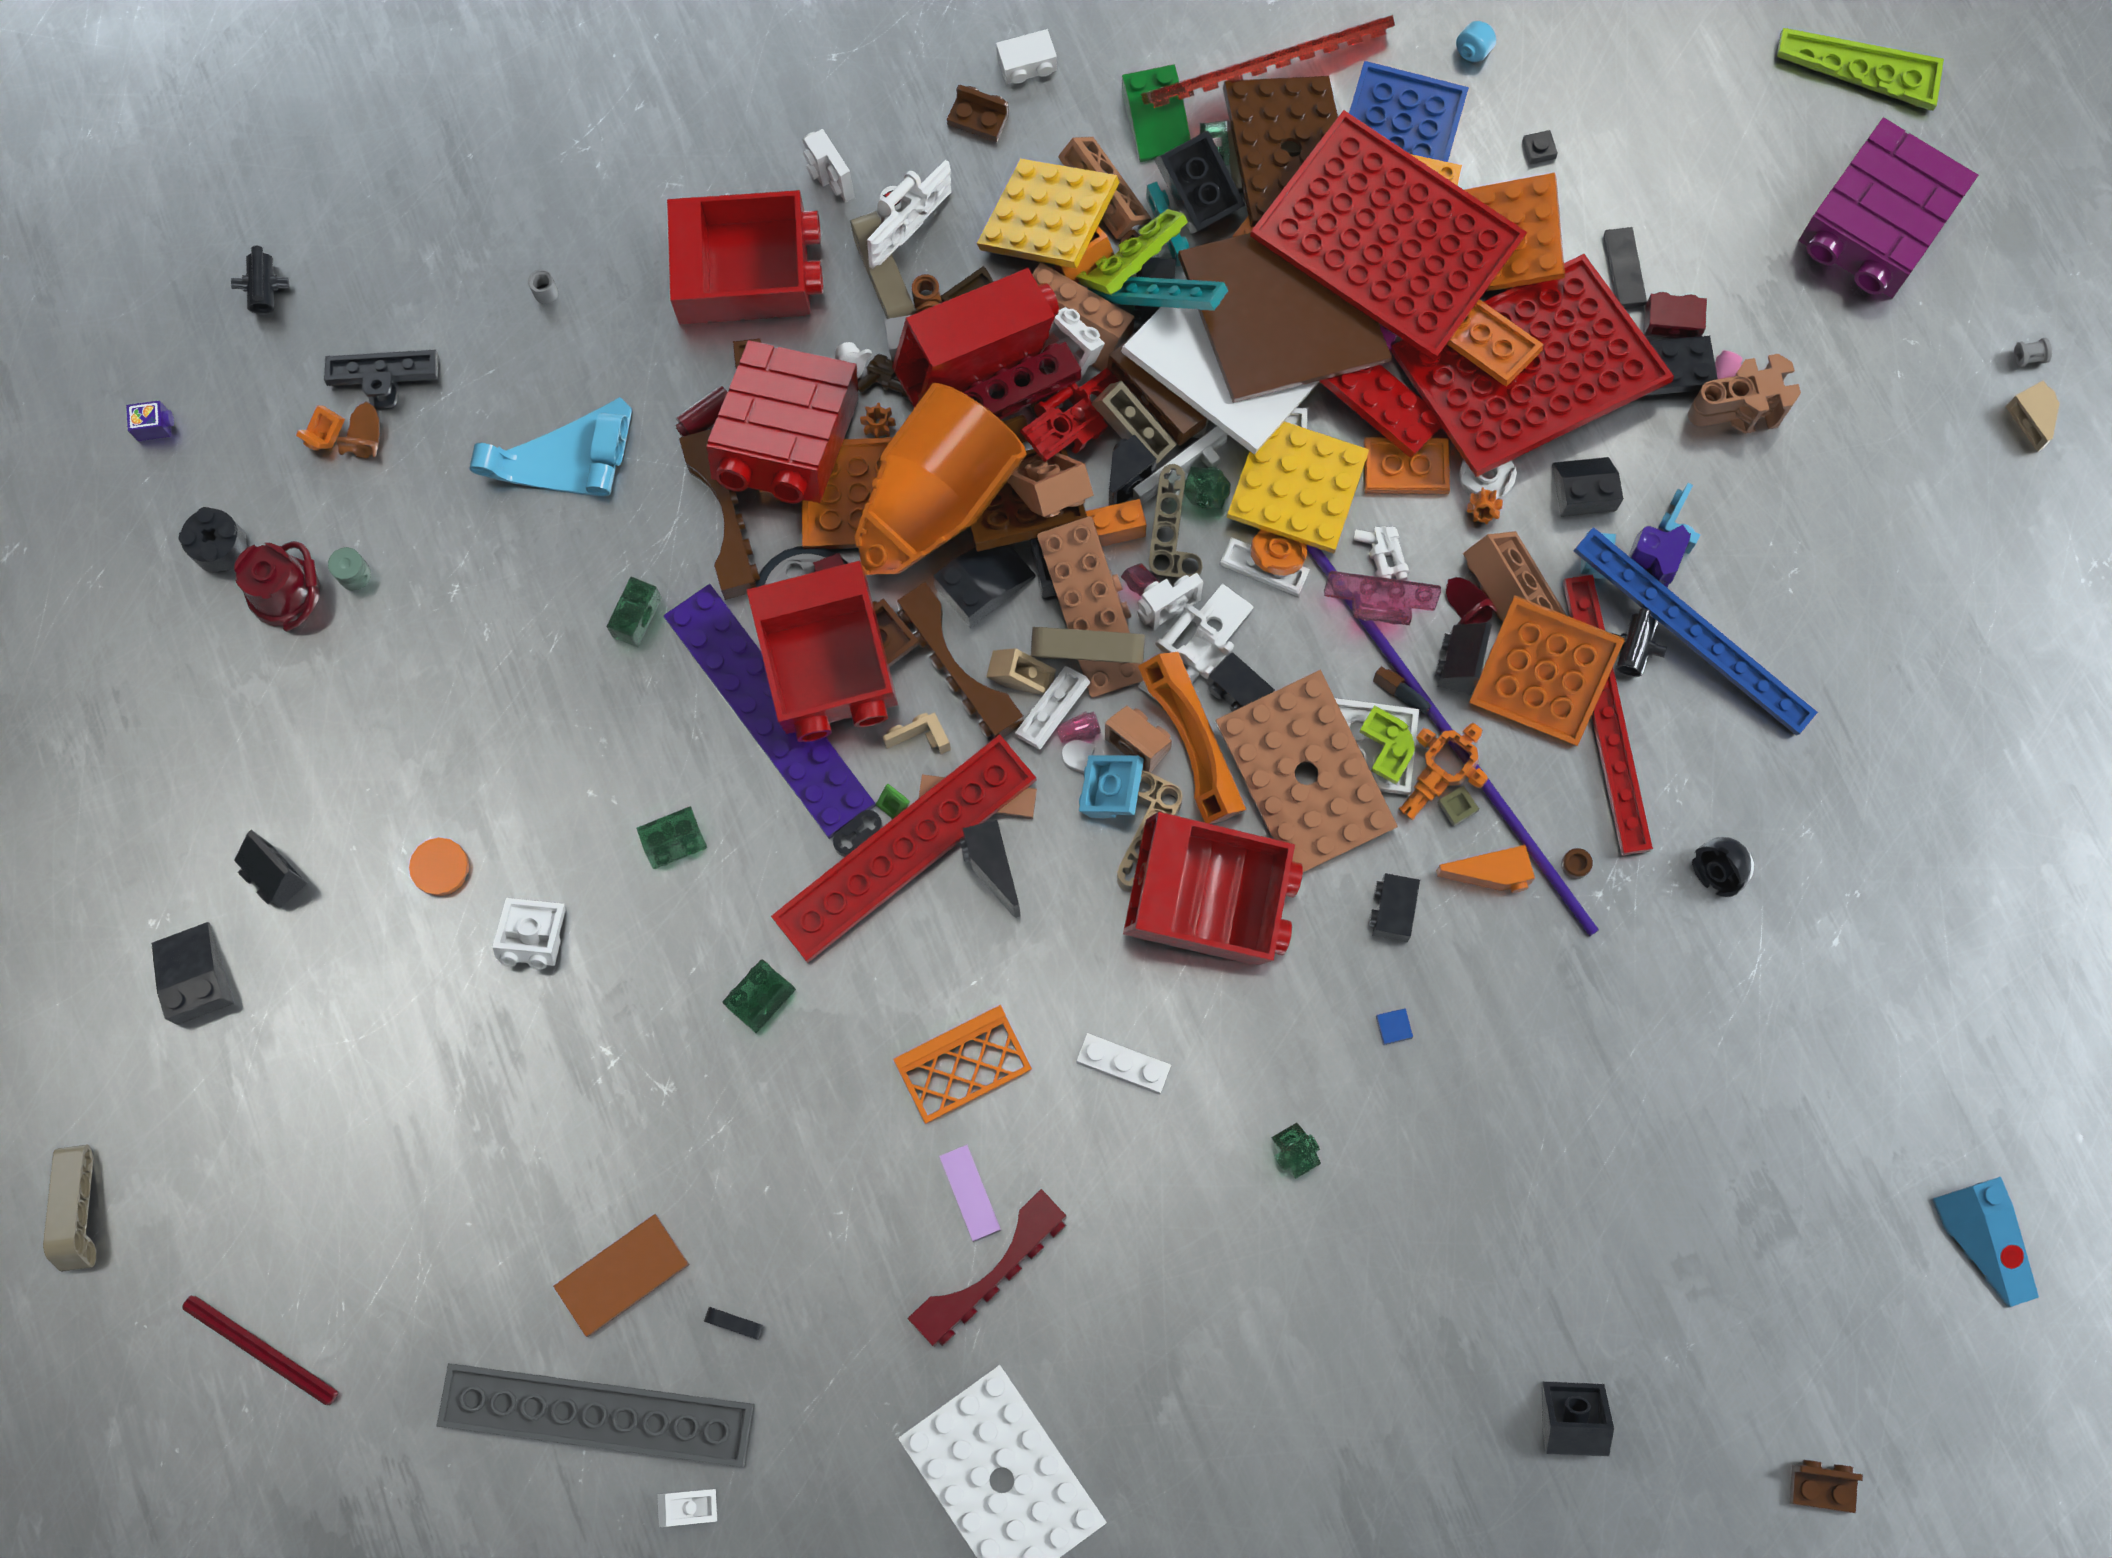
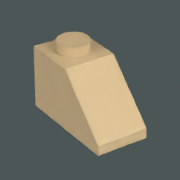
(2036, 413)
(1020, 671)

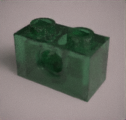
(634, 612)

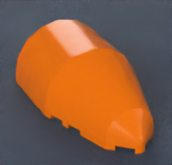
(934, 479)

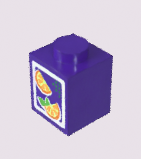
(149, 420)

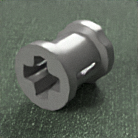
(2033, 352)

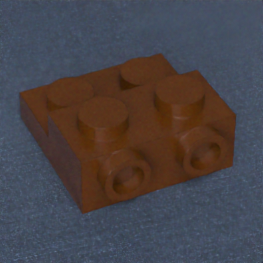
(894, 633)

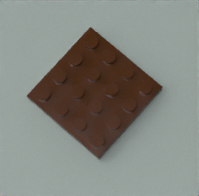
(1012, 521)

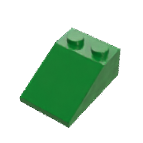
(1153, 128)

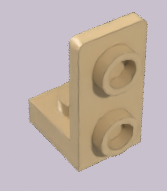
(920, 724)

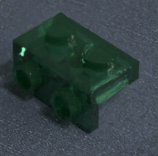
(758, 995)

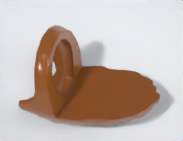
(362, 433)

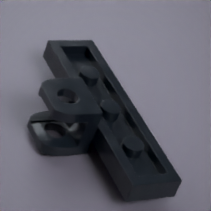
(381, 372)

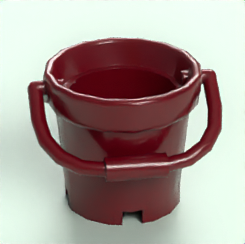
(278, 585)

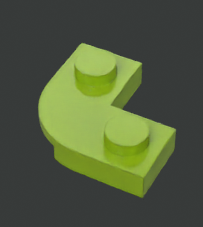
(1395, 738)

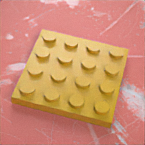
(1048, 213)
(1299, 486)

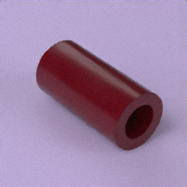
(702, 414)

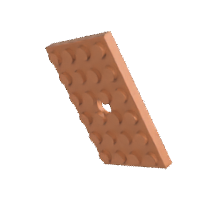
(1300, 727)

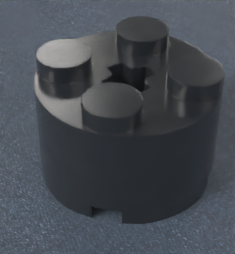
(212, 539)

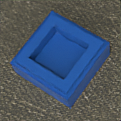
(1394, 1026)

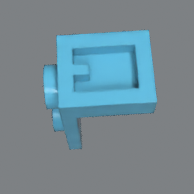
(1668, 522)

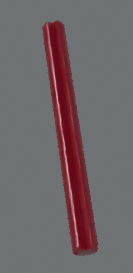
(260, 1350)

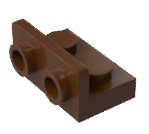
(978, 113)
(1824, 1487)

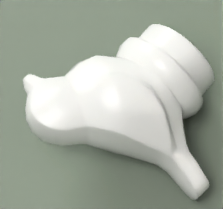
(850, 353)

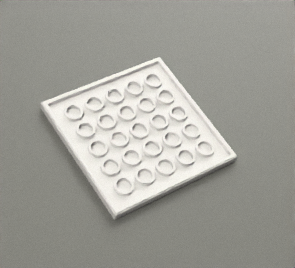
(1180, 356)

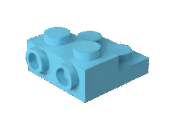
(1111, 785)

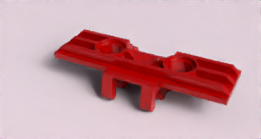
(1080, 423)

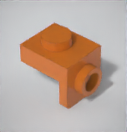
(322, 429)

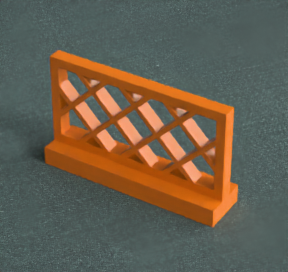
(951, 1039)

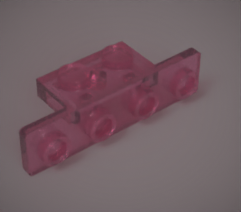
(1381, 597)

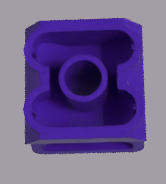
(1660, 551)

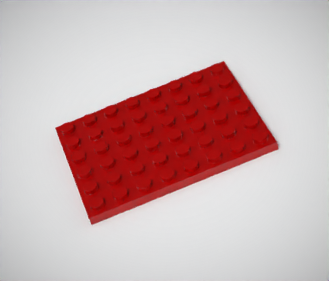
(1388, 234)
(1587, 368)

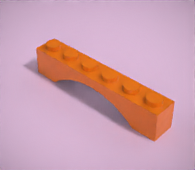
(1214, 785)

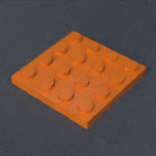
(1534, 207)
(849, 488)
(1546, 670)

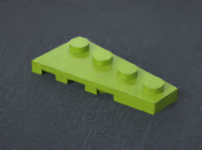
(1133, 253)

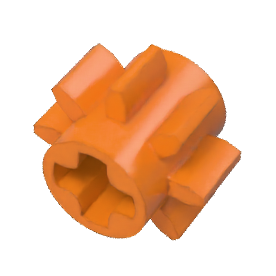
(871, 417)
(1484, 505)

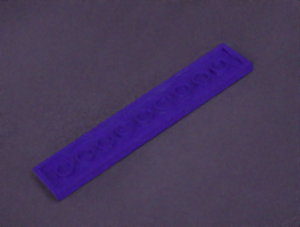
(739, 674)

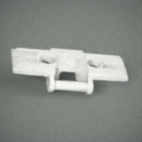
(917, 203)
(1207, 646)

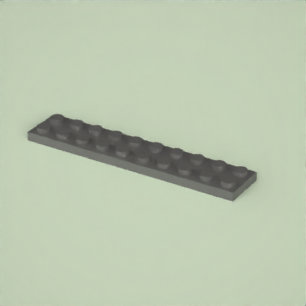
(595, 1415)

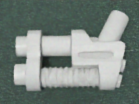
(1385, 543)

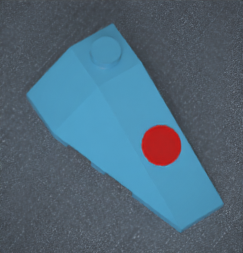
(1989, 1232)

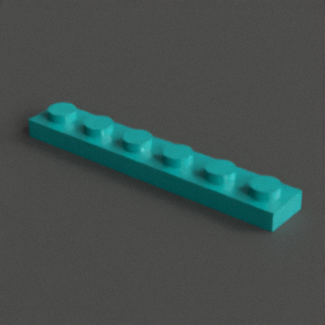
(1168, 293)

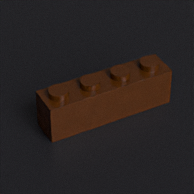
(1166, 407)

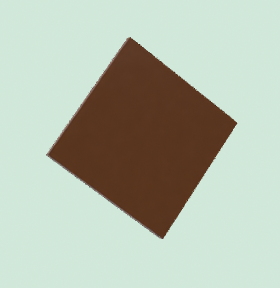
(1277, 321)

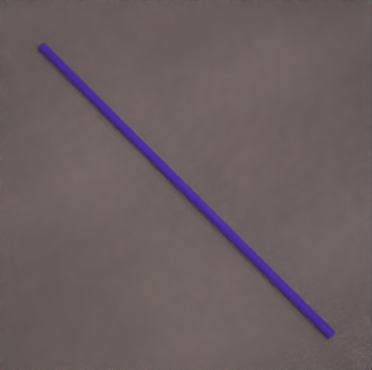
(1488, 788)

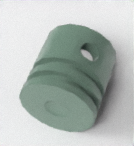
(349, 568)

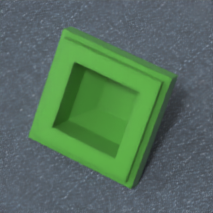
(892, 801)

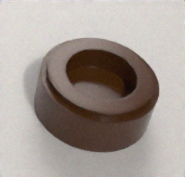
(1577, 863)

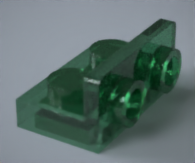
(671, 837)

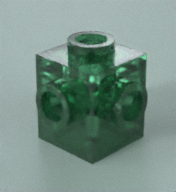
(1207, 487)
(1300, 1155)

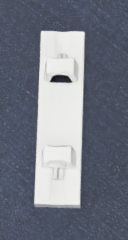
(1201, 450)

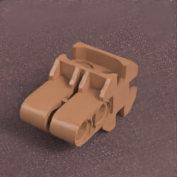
(1747, 396)

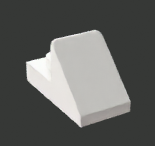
(687, 1508)

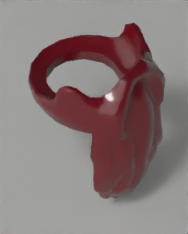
(1469, 601)

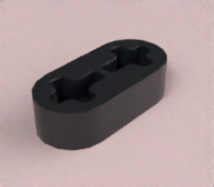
(852, 828)
(733, 1323)

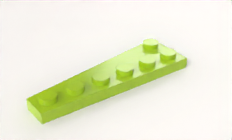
(1881, 69)

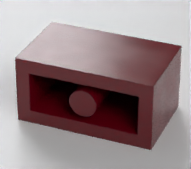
(1675, 316)

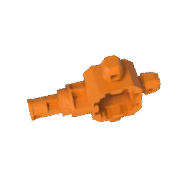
(1433, 778)

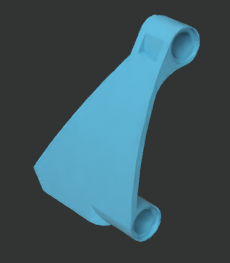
(569, 459)

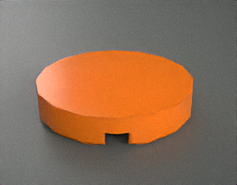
(1277, 553)
(439, 866)

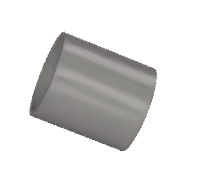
(539, 278)

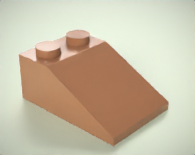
(1051, 484)

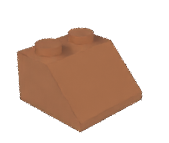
(1134, 735)

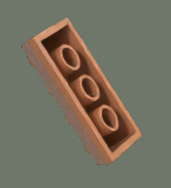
(1109, 320)
(1509, 570)

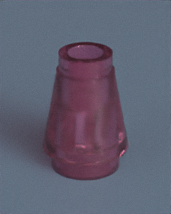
(1080, 727)

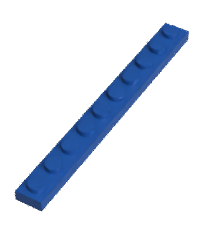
(1695, 631)

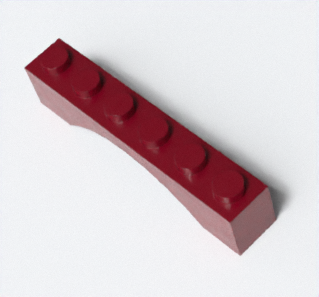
(942, 1313)

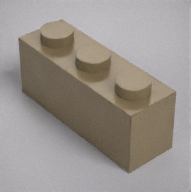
(1130, 417)

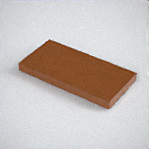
(621, 1275)

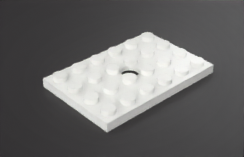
(994, 1429)

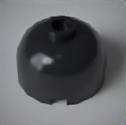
(1723, 865)

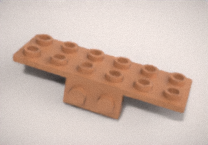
(1088, 597)

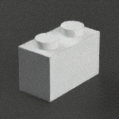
(1026, 57)

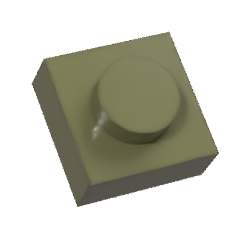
(1458, 805)

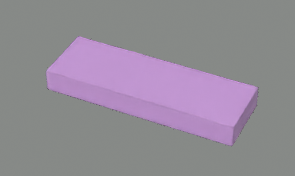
(970, 1193)

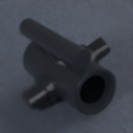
(259, 282)
(1638, 644)

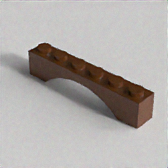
(733, 564)
(993, 708)

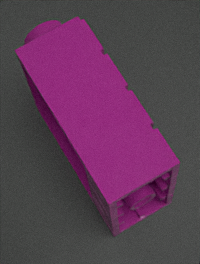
(1886, 209)

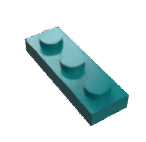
(1159, 202)

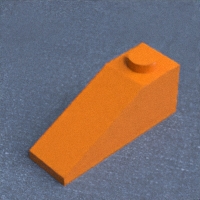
(1493, 870)

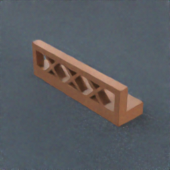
(1119, 212)

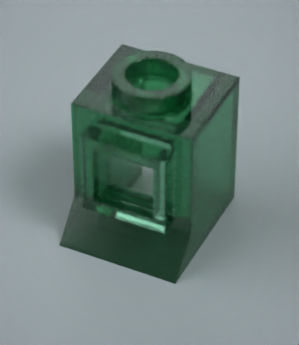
(1220, 136)

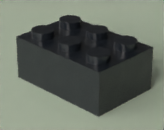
(1199, 182)

